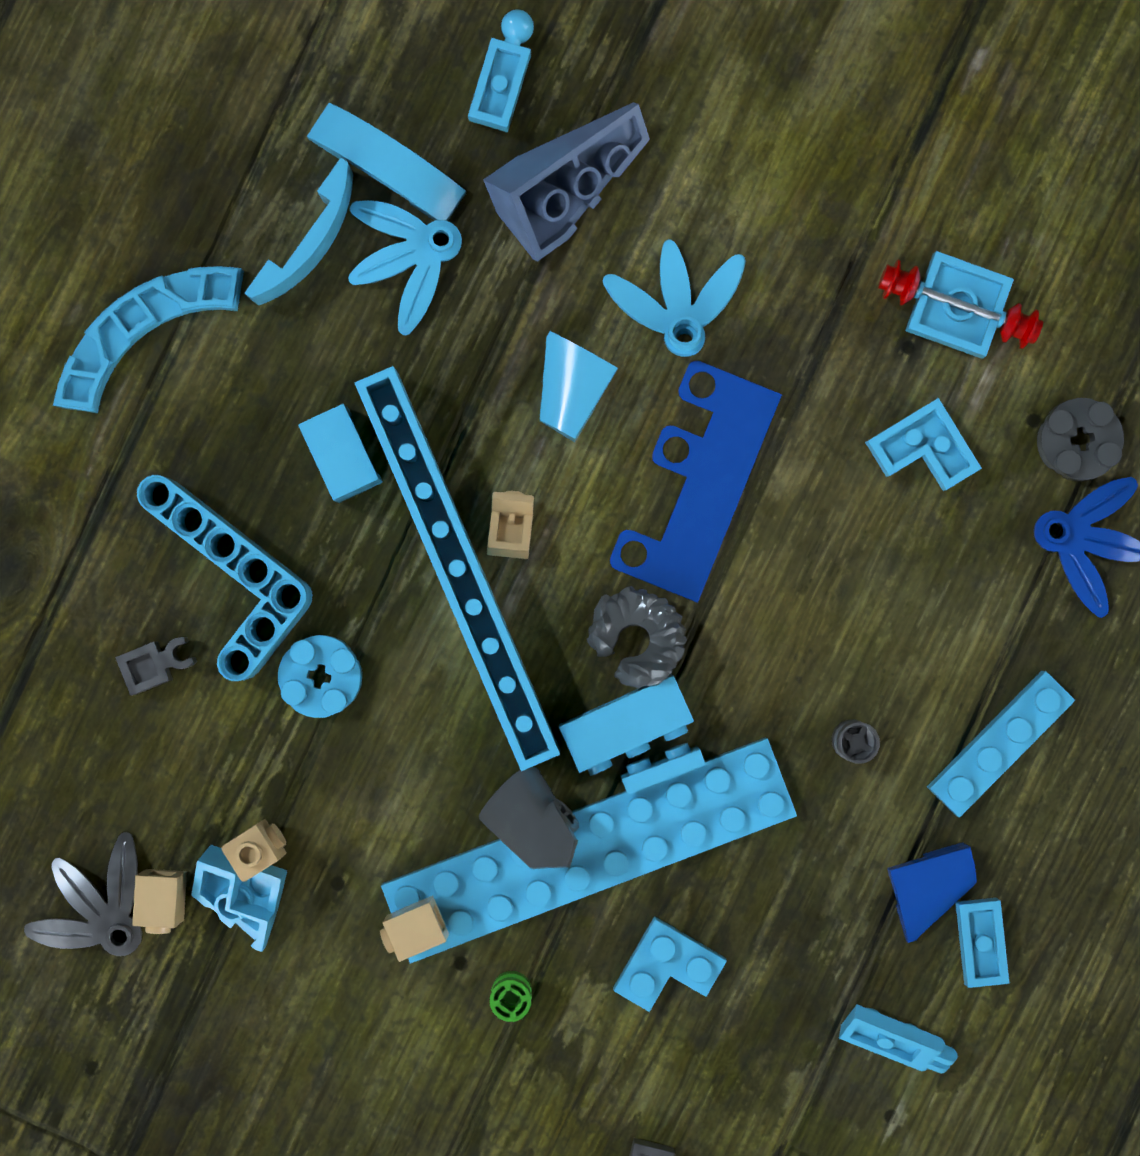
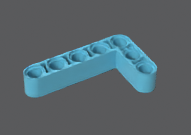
(237, 565)

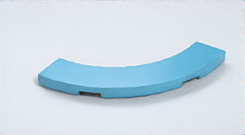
(132, 318)

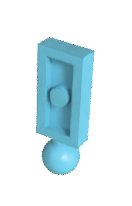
(503, 73)

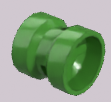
(511, 987)

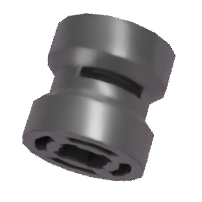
(863, 744)

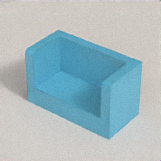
(339, 453)

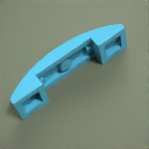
(387, 162)
(275, 281)

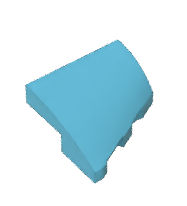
(571, 385)
(247, 903)

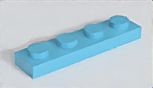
(1000, 743)

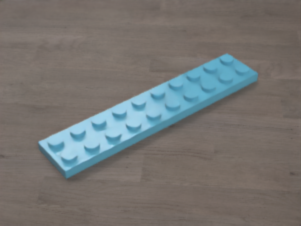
(615, 844)

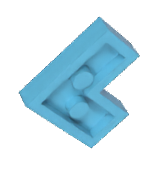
(927, 435)
(664, 954)

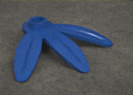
(1081, 537)

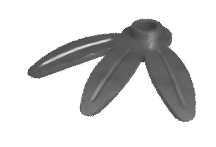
(88, 901)

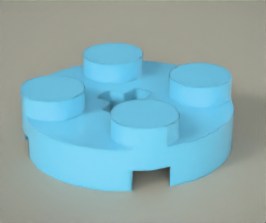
(299, 689)

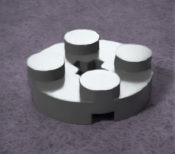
(1094, 419)

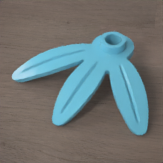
(396, 258)
(680, 315)

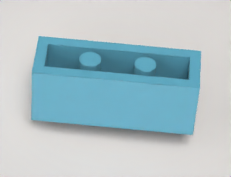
(626, 725)

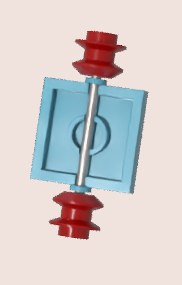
(960, 305)

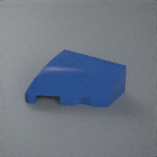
(931, 886)

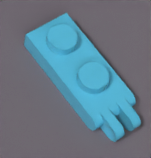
(896, 1040)

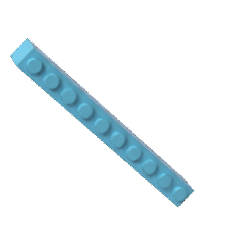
(458, 568)

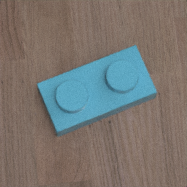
(678, 761)
(982, 942)

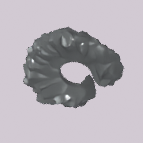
(653, 614)

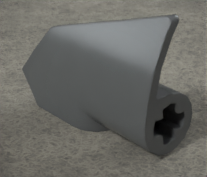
(532, 821)

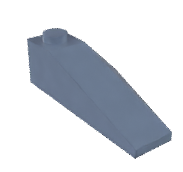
(555, 183)

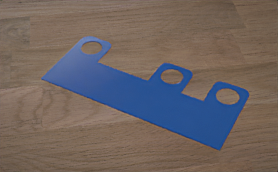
(714, 482)

